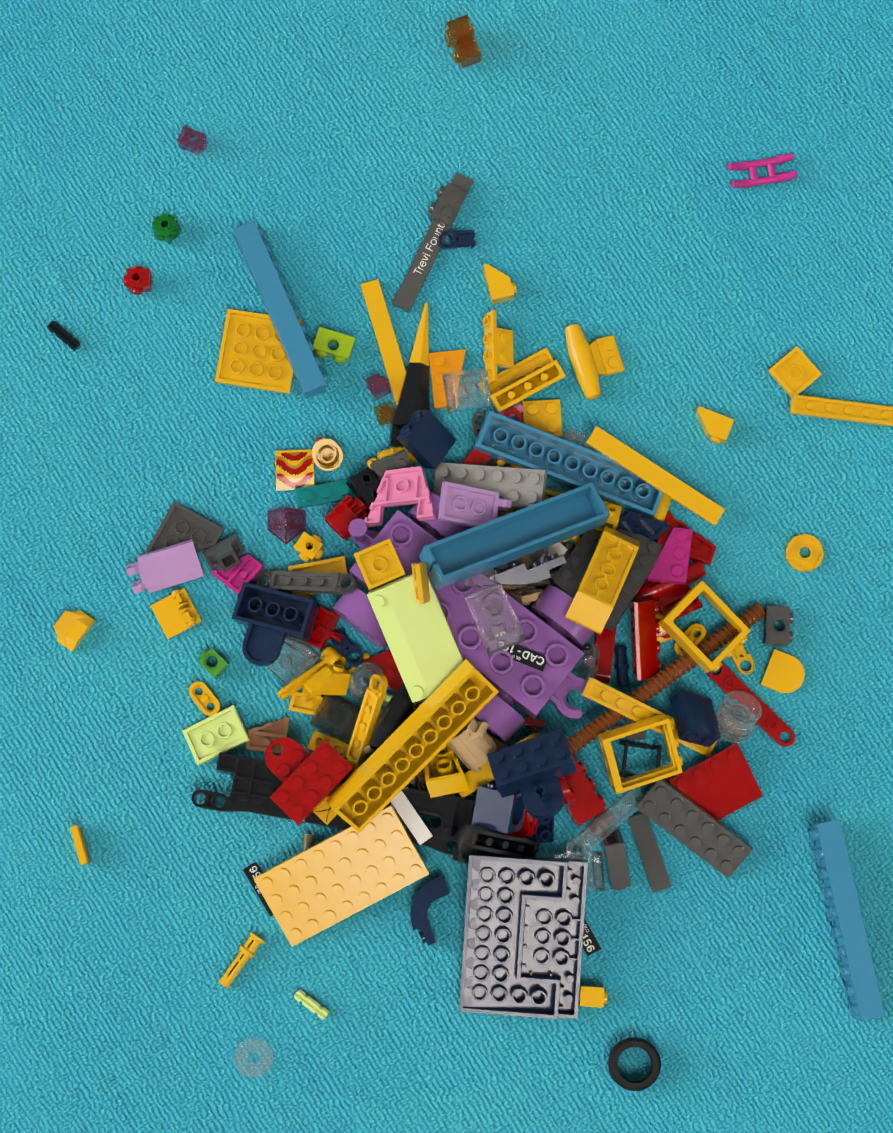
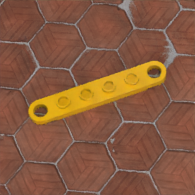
(366, 720)

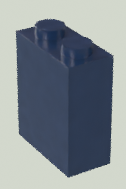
(426, 439)
(695, 719)

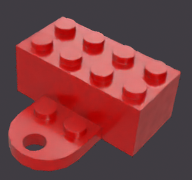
(304, 776)
(579, 796)

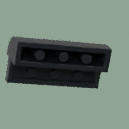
(491, 842)

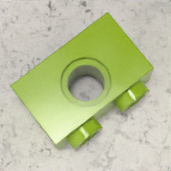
(326, 337)

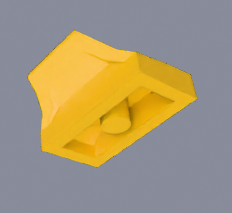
(72, 628)

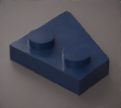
(642, 524)

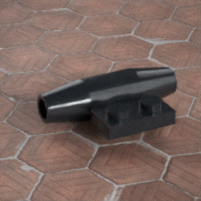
(395, 714)

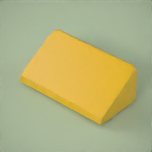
(421, 582)

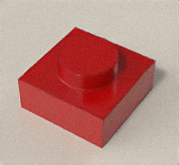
(534, 725)

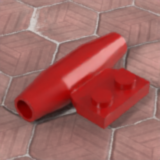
(671, 594)

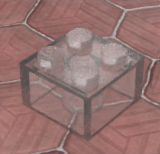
(466, 390)

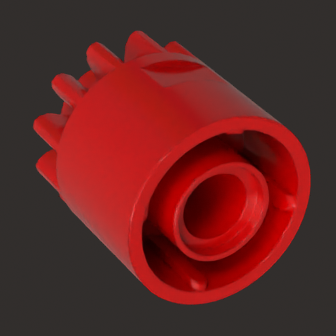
(344, 513)

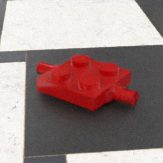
(324, 629)

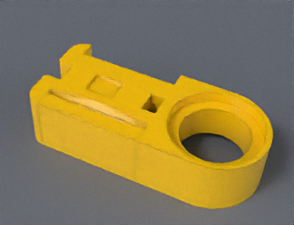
(739, 656)

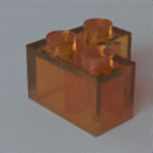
(461, 40)

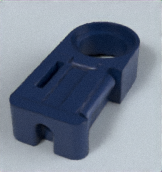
(458, 239)
(346, 648)

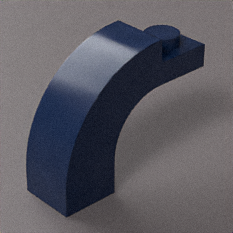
(424, 898)

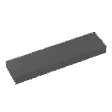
(649, 852)

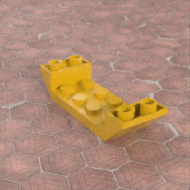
(603, 580)

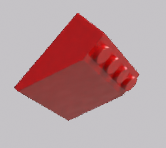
(719, 783)

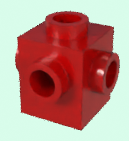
(138, 280)

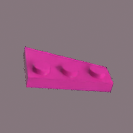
(674, 558)

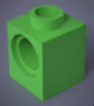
(217, 670)

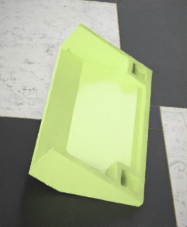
(416, 636)

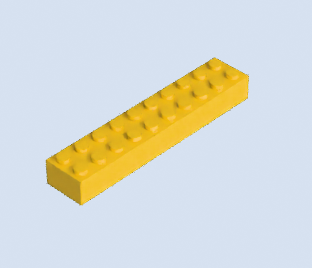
(412, 746)

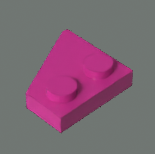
(244, 572)

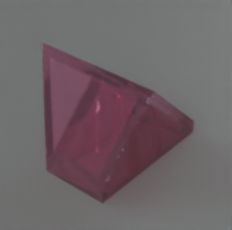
(286, 523)

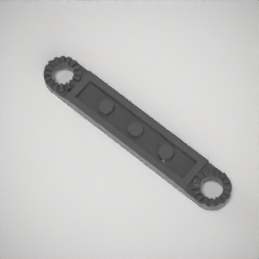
(307, 582)

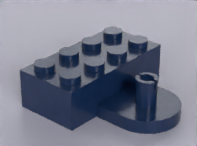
(271, 618)
(534, 771)

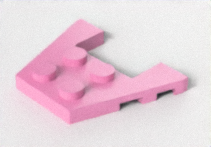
(402, 488)

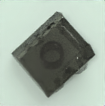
(336, 717)

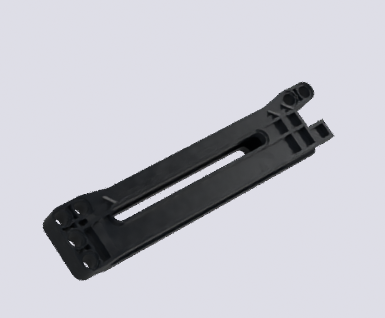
(255, 783)

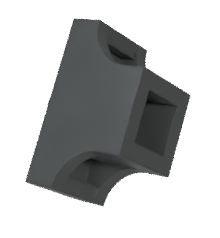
(224, 554)

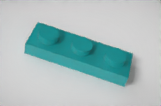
(322, 494)

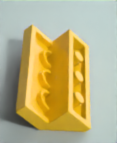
(525, 379)

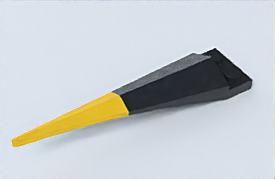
(415, 388)

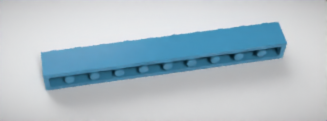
(280, 310)

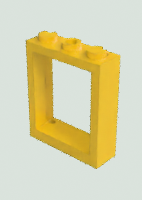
(687, 645)
(621, 785)

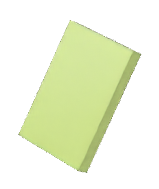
(216, 735)

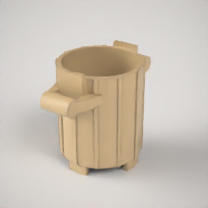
(473, 745)

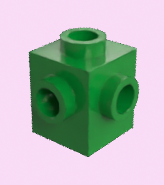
(170, 232)

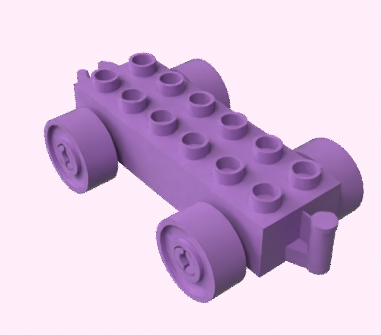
(543, 630)

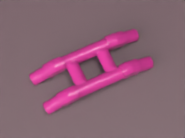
(769, 162)

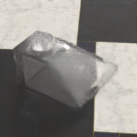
(294, 660)

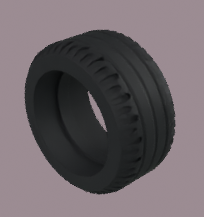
(655, 1064)

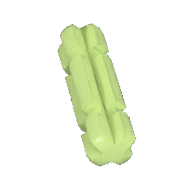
(311, 1004)

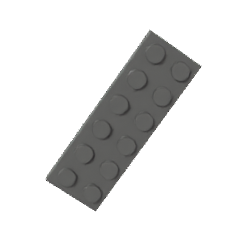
(694, 827)

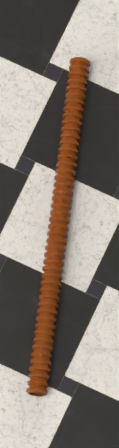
(665, 678)

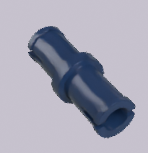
(621, 666)

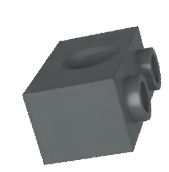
(776, 638)

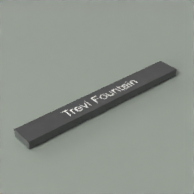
(426, 255)

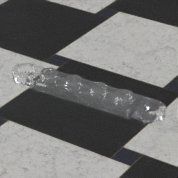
(606, 823)

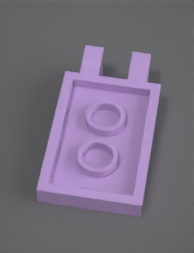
(469, 505)
(166, 567)

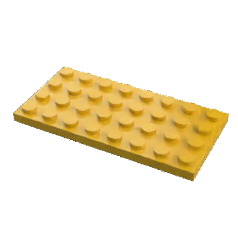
(341, 876)

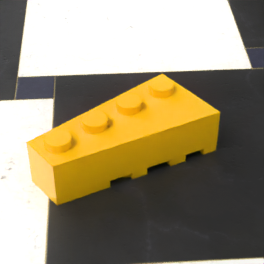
(444, 774)

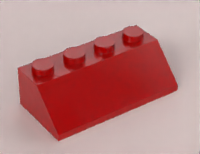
(644, 638)

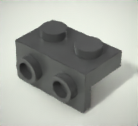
(447, 205)

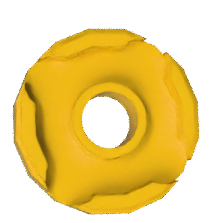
(804, 564)

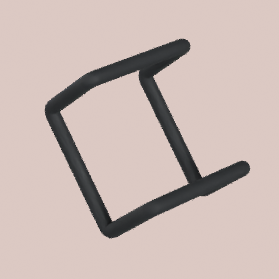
(626, 744)

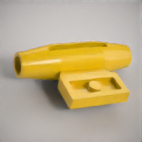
(592, 360)

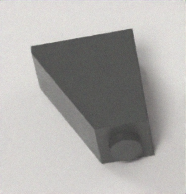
(616, 861)

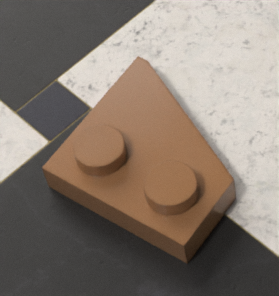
(262, 736)

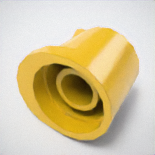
(327, 454)

